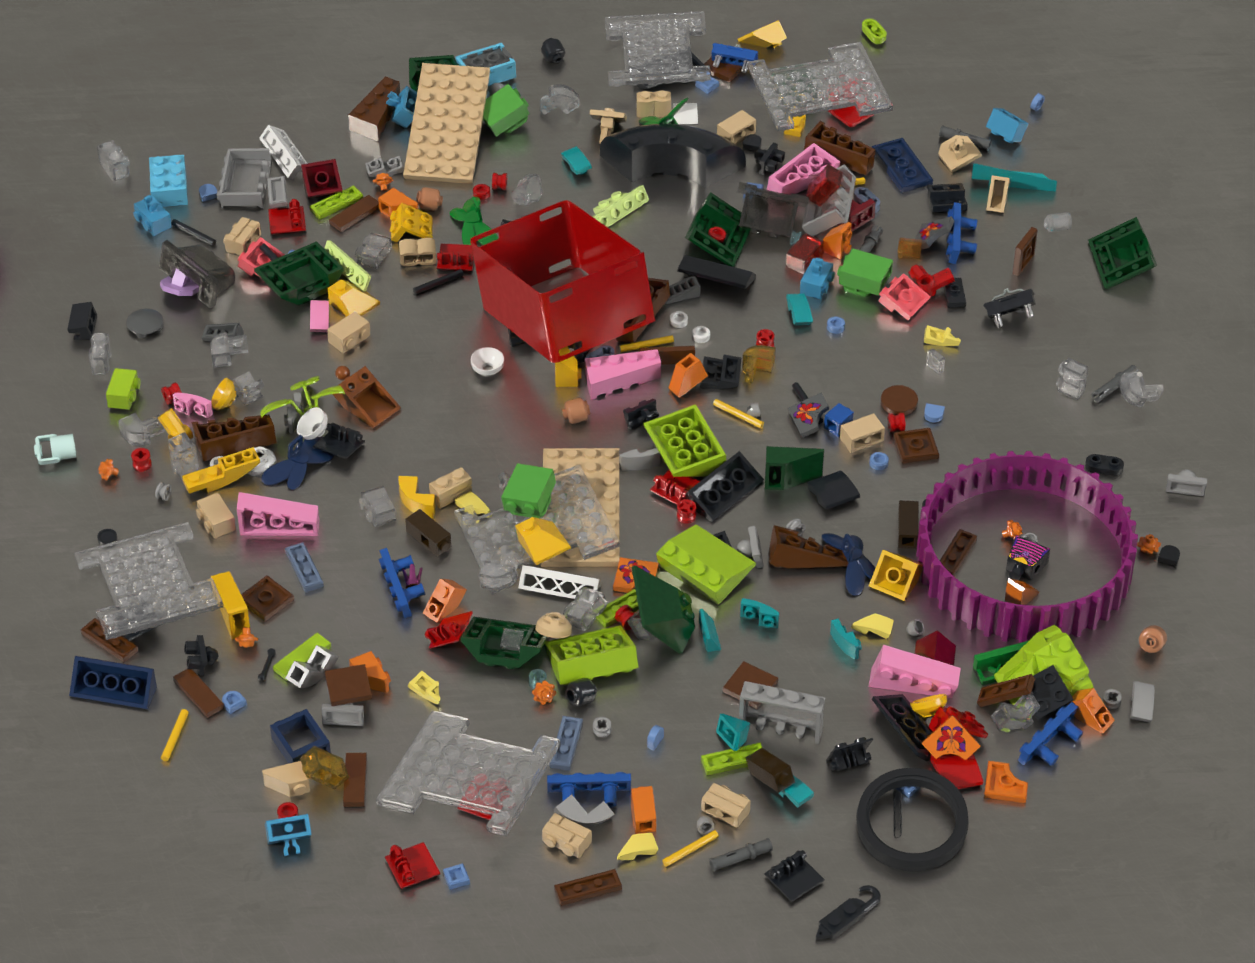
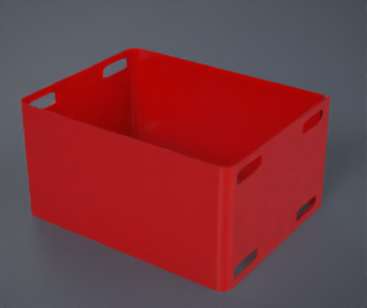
(599, 302)

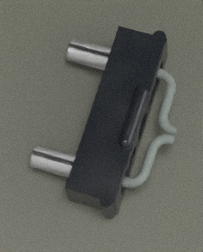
(1010, 303)

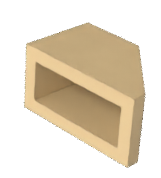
(998, 194)
(287, 779)

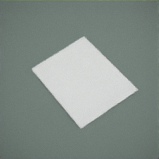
(687, 114)

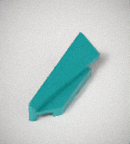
(1020, 180)

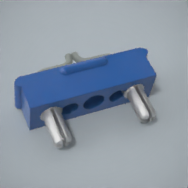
(733, 55)

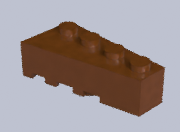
(372, 112)
(852, 153)
(659, 294)
(233, 436)

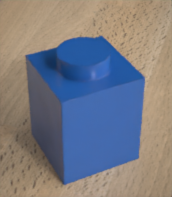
(836, 417)

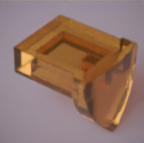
(909, 248)

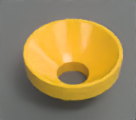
(223, 395)
(929, 705)

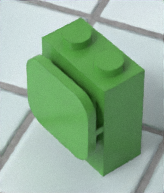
(505, 111)
(864, 273)
(529, 491)

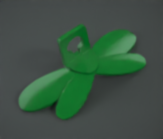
(665, 120)
(472, 219)

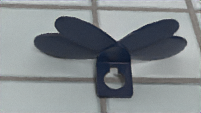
(295, 466)
(858, 564)

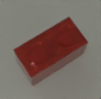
(824, 185)
(803, 252)

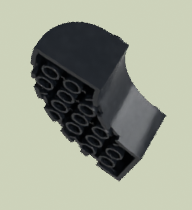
(672, 151)

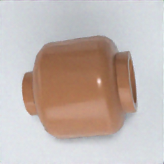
(429, 199)
(576, 410)
(1158, 636)

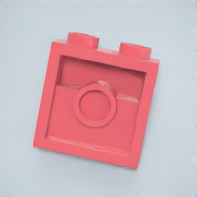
(255, 257)
(903, 296)

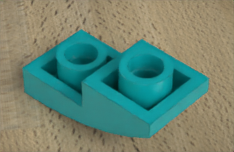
(577, 160)
(800, 309)
(755, 610)
(845, 640)
(797, 793)

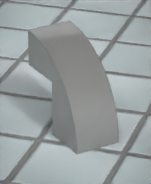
(309, 673)
(574, 811)

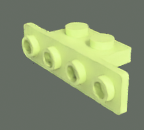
(619, 205)
(352, 270)

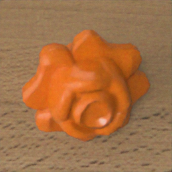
(383, 180)
(107, 469)
(1012, 530)
(1149, 544)
(246, 639)
(544, 692)

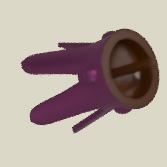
(412, 579)

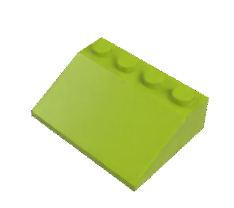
(686, 443)
(704, 563)
(592, 654)

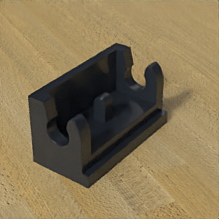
(82, 320)

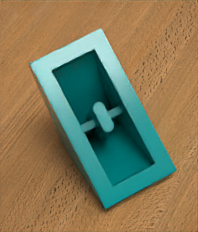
(732, 731)

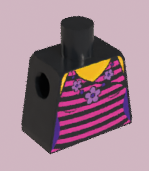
(1026, 558)

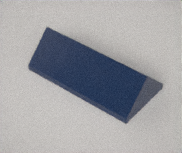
(112, 682)

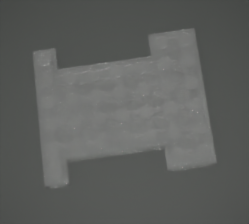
(657, 48)
(821, 86)
(571, 509)
(148, 581)
(467, 772)

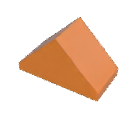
(1019, 592)

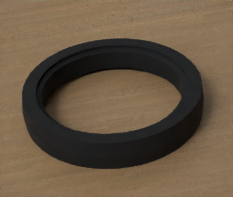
(912, 861)

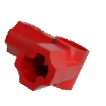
(928, 282)

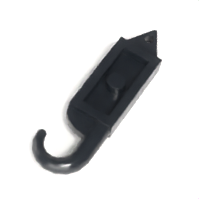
(847, 914)

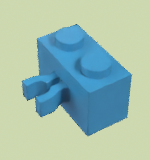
(403, 106)
(1007, 125)
(152, 215)
(817, 278)
(288, 830)

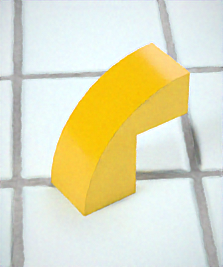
(412, 500)

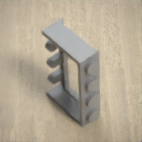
(245, 177)
(834, 210)
(783, 707)

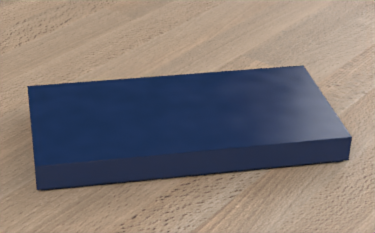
(902, 165)

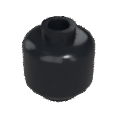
(553, 50)
(581, 692)

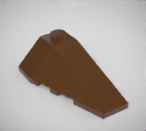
(796, 552)

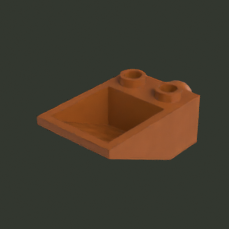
(366, 398)

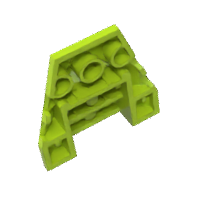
(1042, 651)

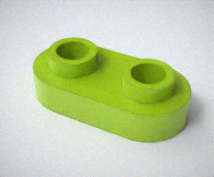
(874, 31)

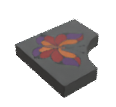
(933, 230)
(807, 414)

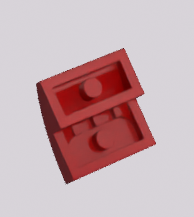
(957, 770)

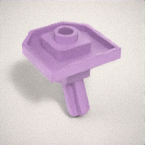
(179, 285)

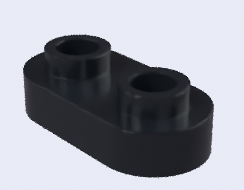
(1104, 464)

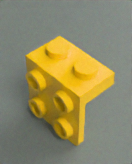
(411, 221)

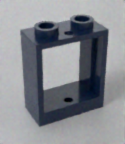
(291, 724)

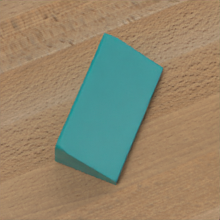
(708, 632)

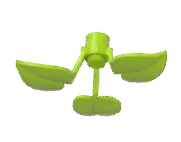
(331, 390)

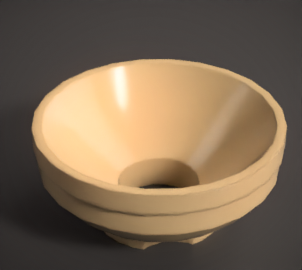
(554, 625)

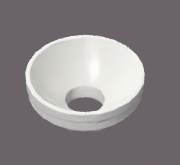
(487, 357)
(310, 421)
(266, 461)

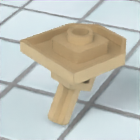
(608, 119)
(958, 152)

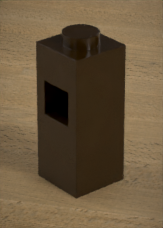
(908, 524)
(428, 532)
(770, 770)

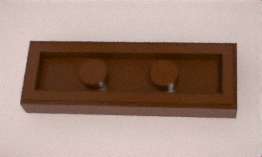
(354, 213)
(672, 355)
(958, 550)
(118, 647)
(1006, 690)
(198, 692)
(356, 783)
(588, 887)

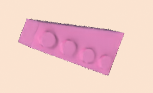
(801, 170)
(621, 371)
(275, 517)
(913, 673)

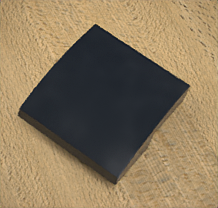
(944, 195)
(721, 372)
(833, 489)

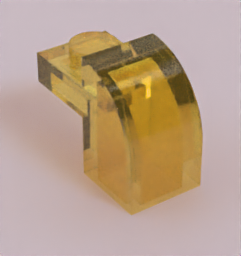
(758, 359)

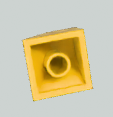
(765, 36)
(349, 298)
(567, 371)
(541, 539)
(896, 575)

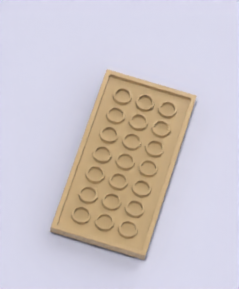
(447, 123)
(602, 472)

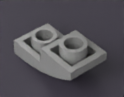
(391, 166)
(293, 417)
(634, 460)
(1142, 701)

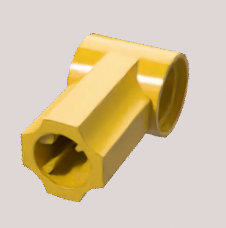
(173, 424)

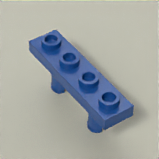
(956, 244)
(403, 595)
(1051, 728)
(590, 783)

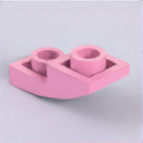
(319, 316)
(188, 403)

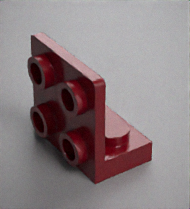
(861, 213)

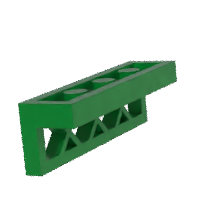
(993, 661)

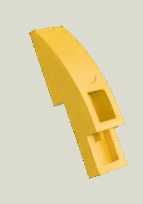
(224, 473)

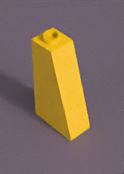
(234, 607)

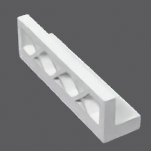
(283, 151)
(559, 576)

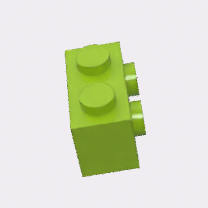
(122, 388)

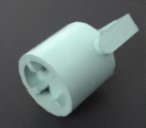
(61, 446)

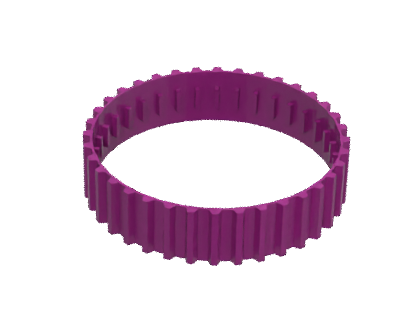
(1040, 475)

